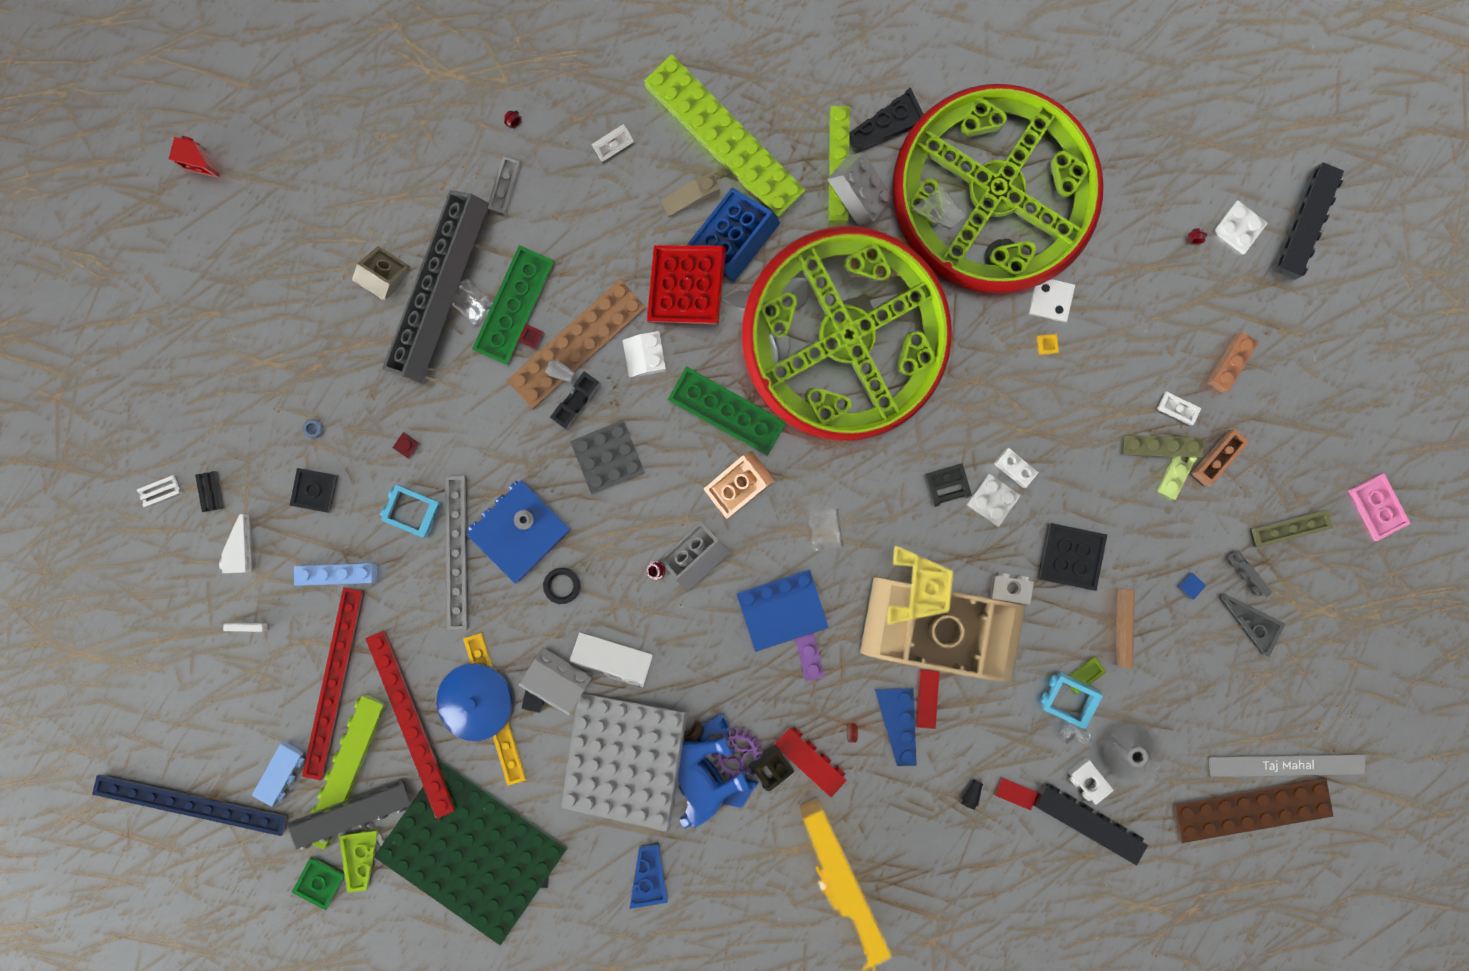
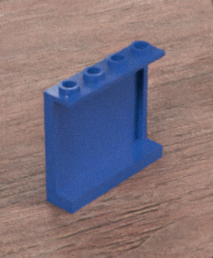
(513, 548)

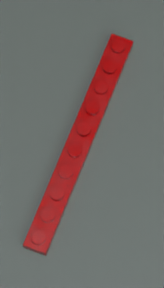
(332, 683)
(410, 724)

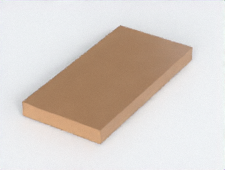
(1124, 627)

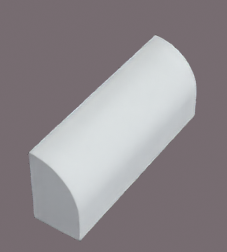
(611, 660)

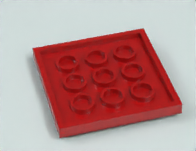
(686, 284)

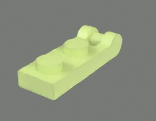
(1175, 477)

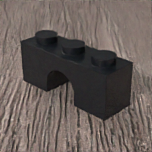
(575, 402)

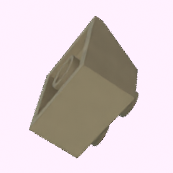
(380, 272)

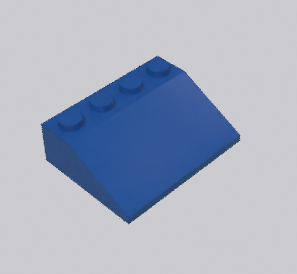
(740, 227)
(782, 610)

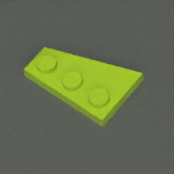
(357, 858)

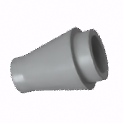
(559, 370)

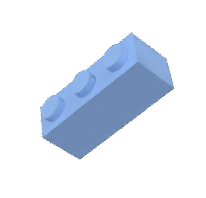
(279, 774)

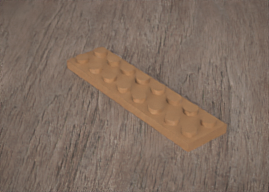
(577, 342)

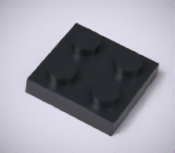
(313, 490)

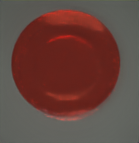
(852, 733)

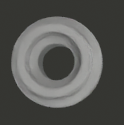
(528, 515)

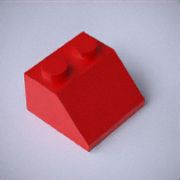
(191, 156)

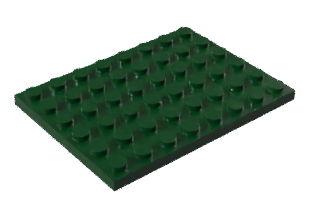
(475, 860)

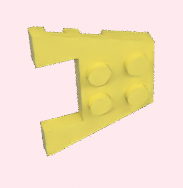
(929, 588)

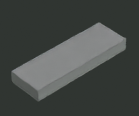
(504, 185)

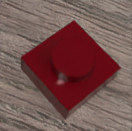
(530, 336)
(406, 445)

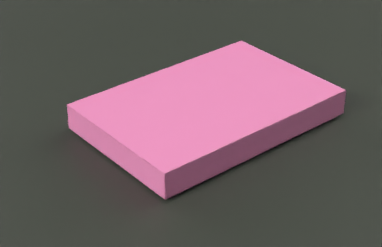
(1379, 507)

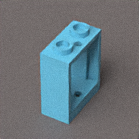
(428, 519)
(1089, 707)

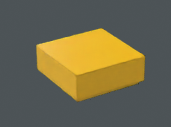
(1048, 344)

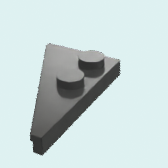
(1260, 626)

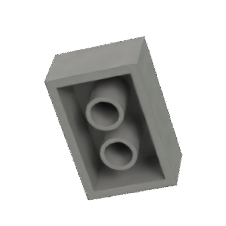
(860, 188)

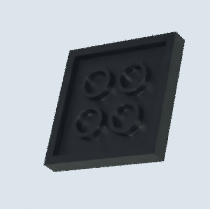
(1073, 556)

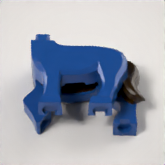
(700, 779)

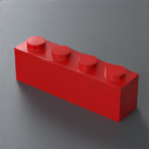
(809, 761)

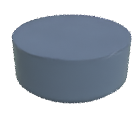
(312, 429)

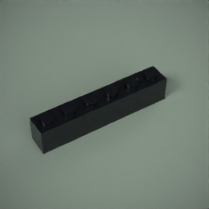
(1309, 221)
(1089, 824)

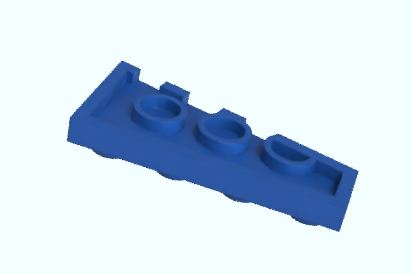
(899, 720)

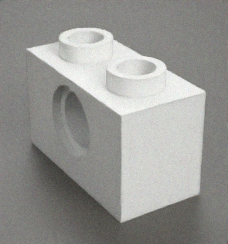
(1015, 468)
(1022, 593)
(1099, 787)

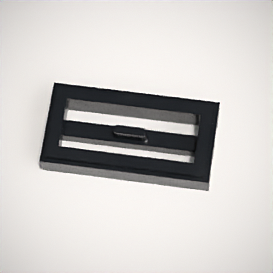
(201, 492)

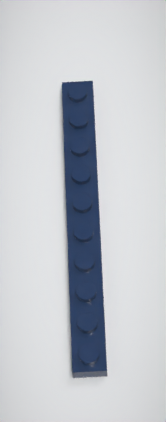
(189, 805)

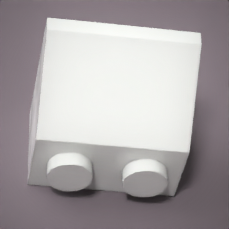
(644, 354)

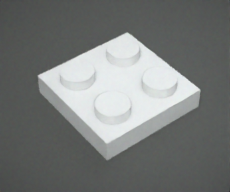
(1240, 227)
(993, 500)

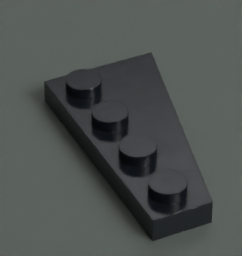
(888, 122)

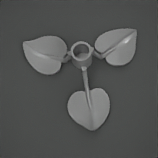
(735, 305)

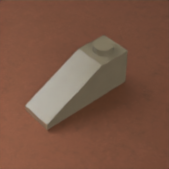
(691, 194)

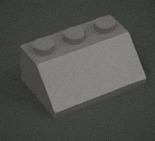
(694, 556)
(555, 681)

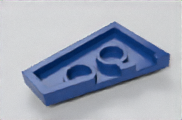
(649, 878)

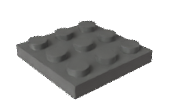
(607, 457)

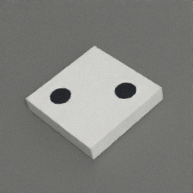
(1052, 300)

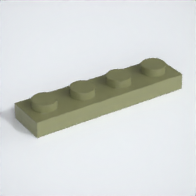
(1163, 446)
(1292, 528)

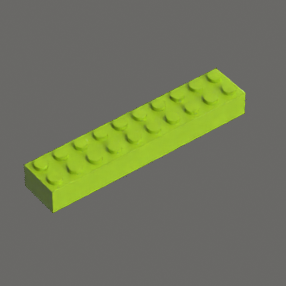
(724, 137)

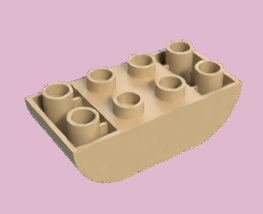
(971, 639)

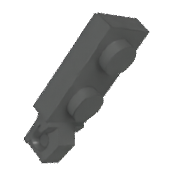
(1250, 573)

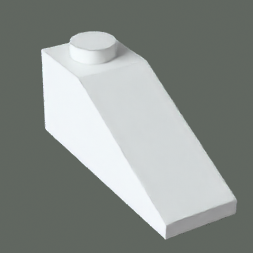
(236, 553)

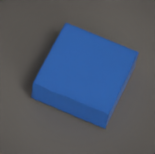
(1192, 586)

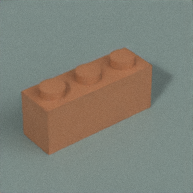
(1232, 362)
(1220, 457)

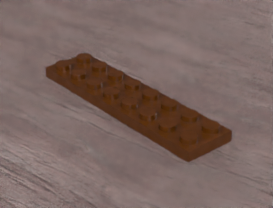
(1253, 810)

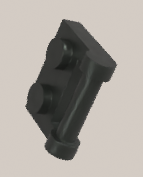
(946, 478)
(776, 764)

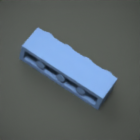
(335, 574)

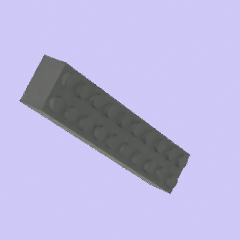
(436, 285)

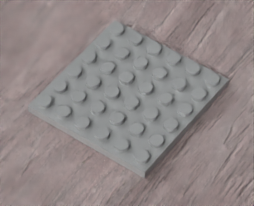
(624, 761)

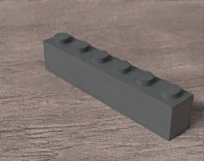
(348, 814)

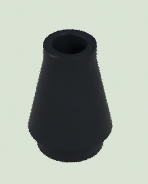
(972, 795)

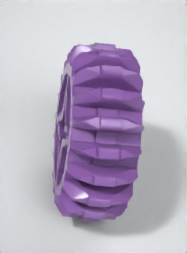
(753, 747)

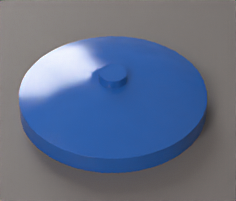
(474, 702)

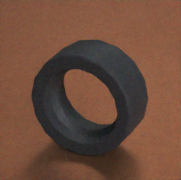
(547, 588)

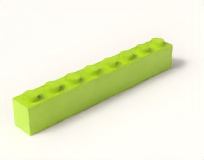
(351, 755)

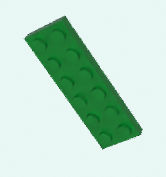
(513, 305)
(727, 411)

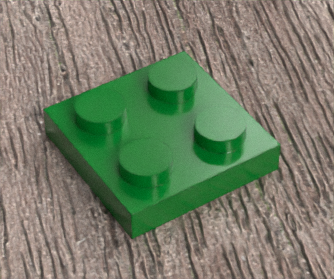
(318, 883)

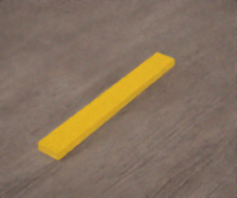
(504, 740)

